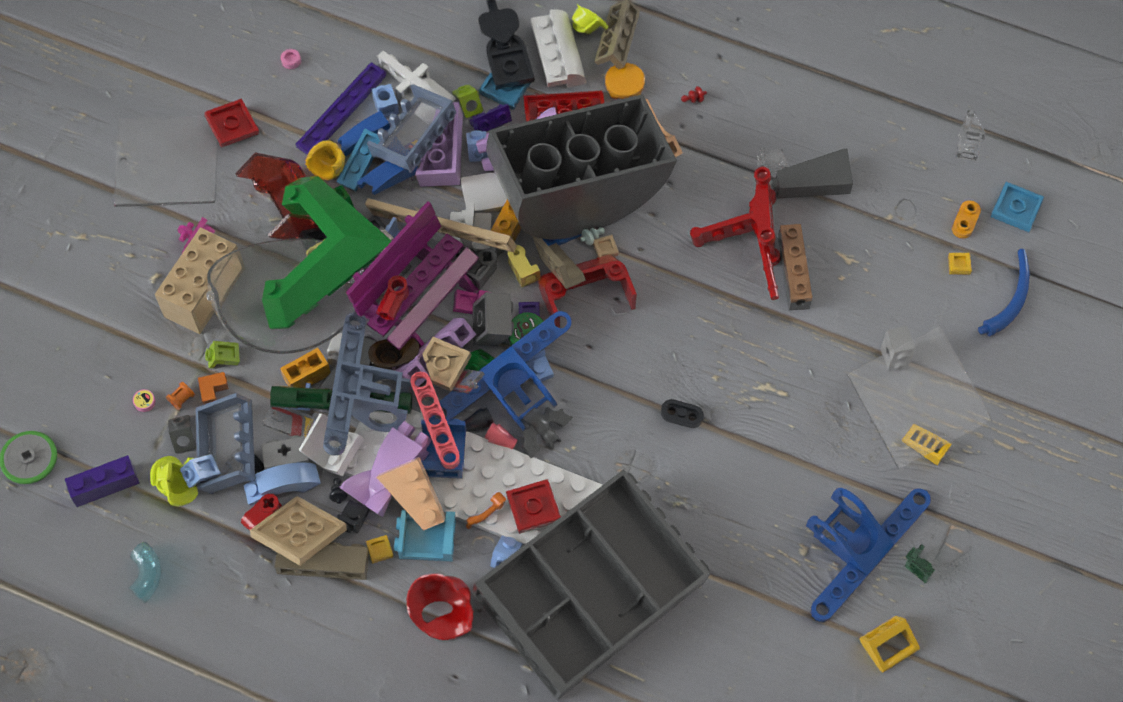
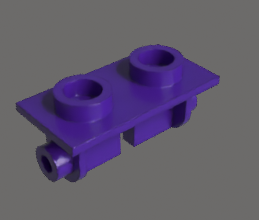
(492, 119)

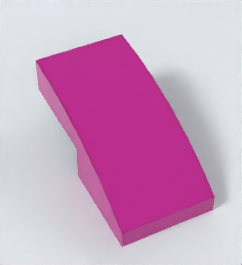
(463, 300)

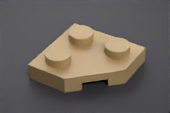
(445, 362)

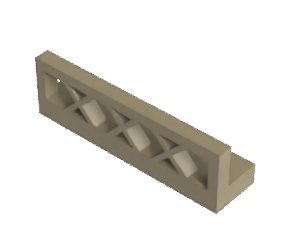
(621, 34)
(559, 263)

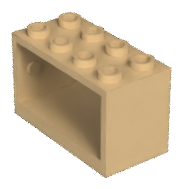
(184, 289)

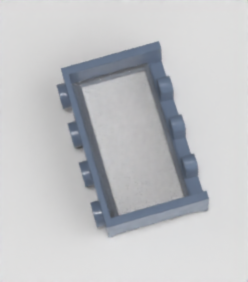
(414, 129)
(226, 433)

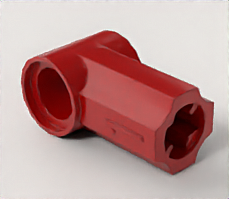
(393, 299)

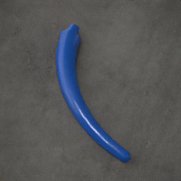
(1005, 317)

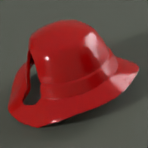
(443, 588)

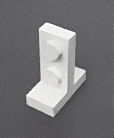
(401, 73)

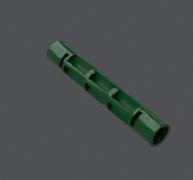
(320, 398)

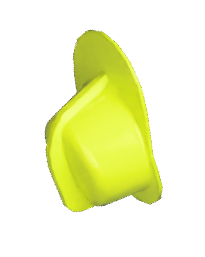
(587, 21)

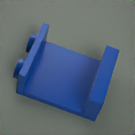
(432, 463)

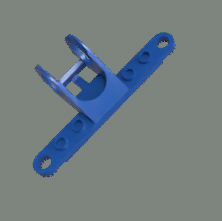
(510, 371)
(864, 547)

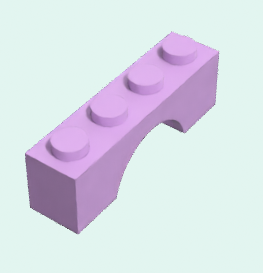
(455, 332)

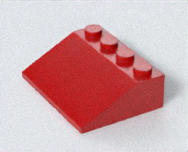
(563, 102)

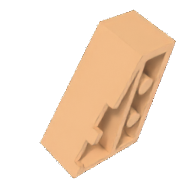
(414, 492)

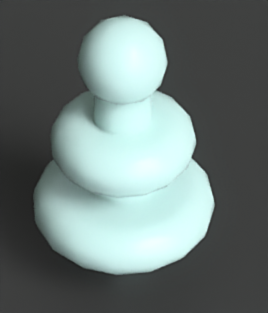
(589, 236)

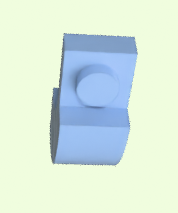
(282, 479)

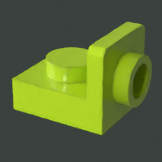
(222, 353)

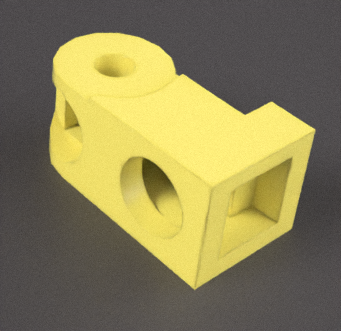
(521, 267)

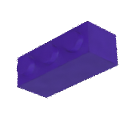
(102, 481)

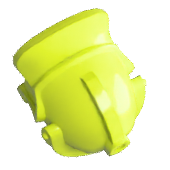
(169, 481)

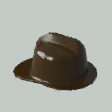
(388, 357)

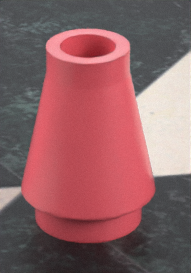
(500, 436)

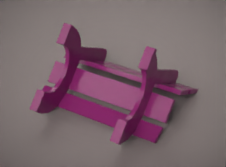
(391, 262)

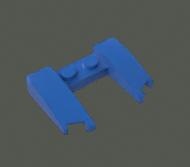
(387, 173)

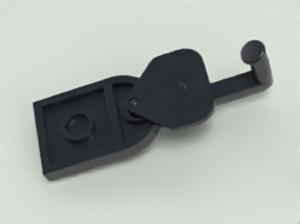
(510, 61)

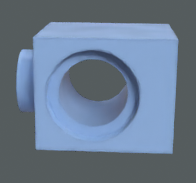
(388, 106)

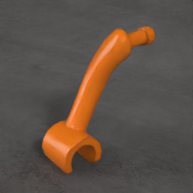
(498, 502)

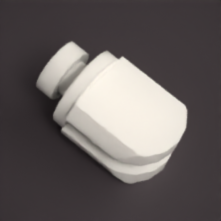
(333, 349)

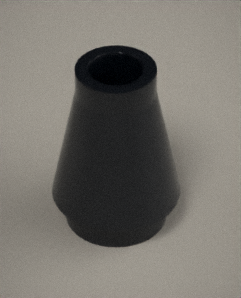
(479, 420)

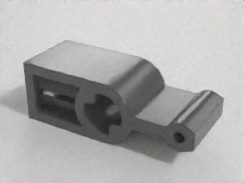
(484, 270)

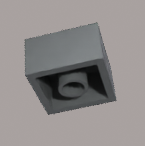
(492, 319)

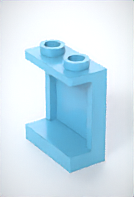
(429, 544)

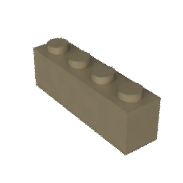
(329, 562)

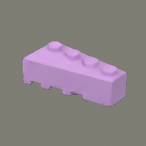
(443, 161)

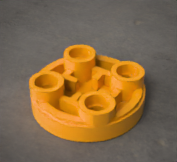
(625, 81)

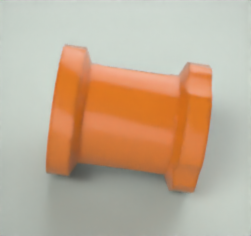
(180, 395)

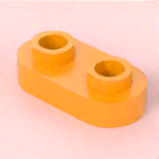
(967, 218)

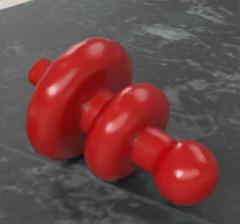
(697, 94)

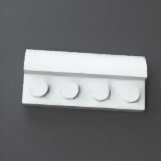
(558, 49)

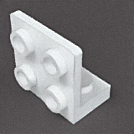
(313, 448)

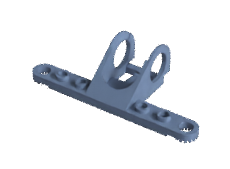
(353, 388)

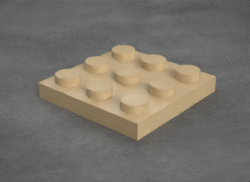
(298, 530)

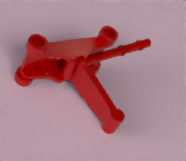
(757, 220)

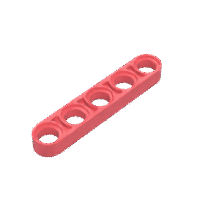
(435, 430)

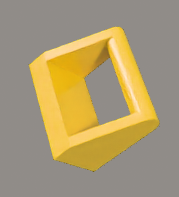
(884, 633)

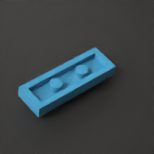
(358, 161)

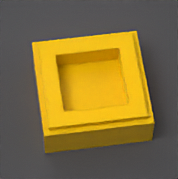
(959, 263)
(379, 549)

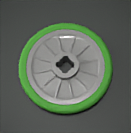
(23, 445)

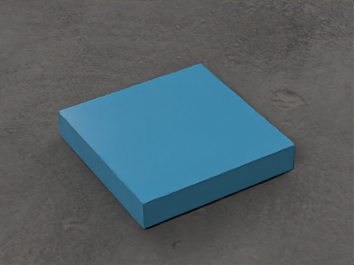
(503, 96)
(1017, 206)

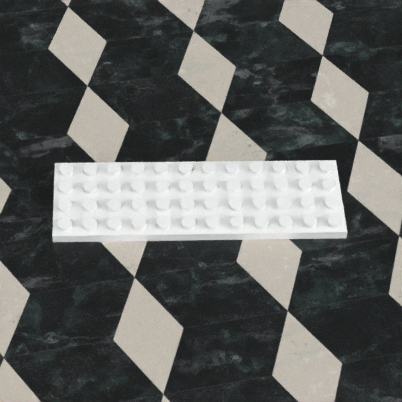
(485, 472)

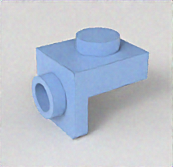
(473, 153)
(505, 547)

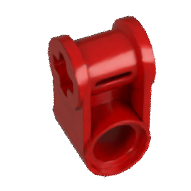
(260, 511)

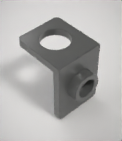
(181, 427)

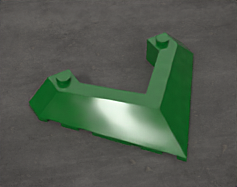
(349, 247)

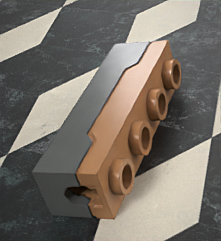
(794, 267)

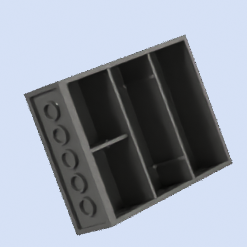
(590, 583)

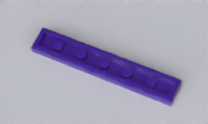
(342, 107)

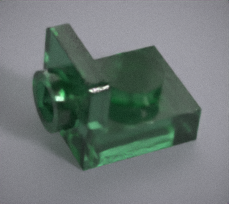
(918, 566)

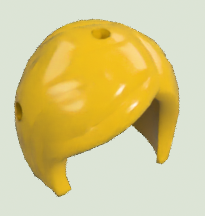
(325, 160)

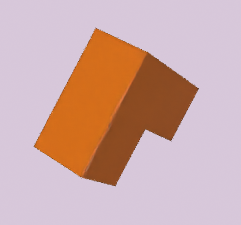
(210, 385)

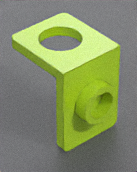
(464, 94)

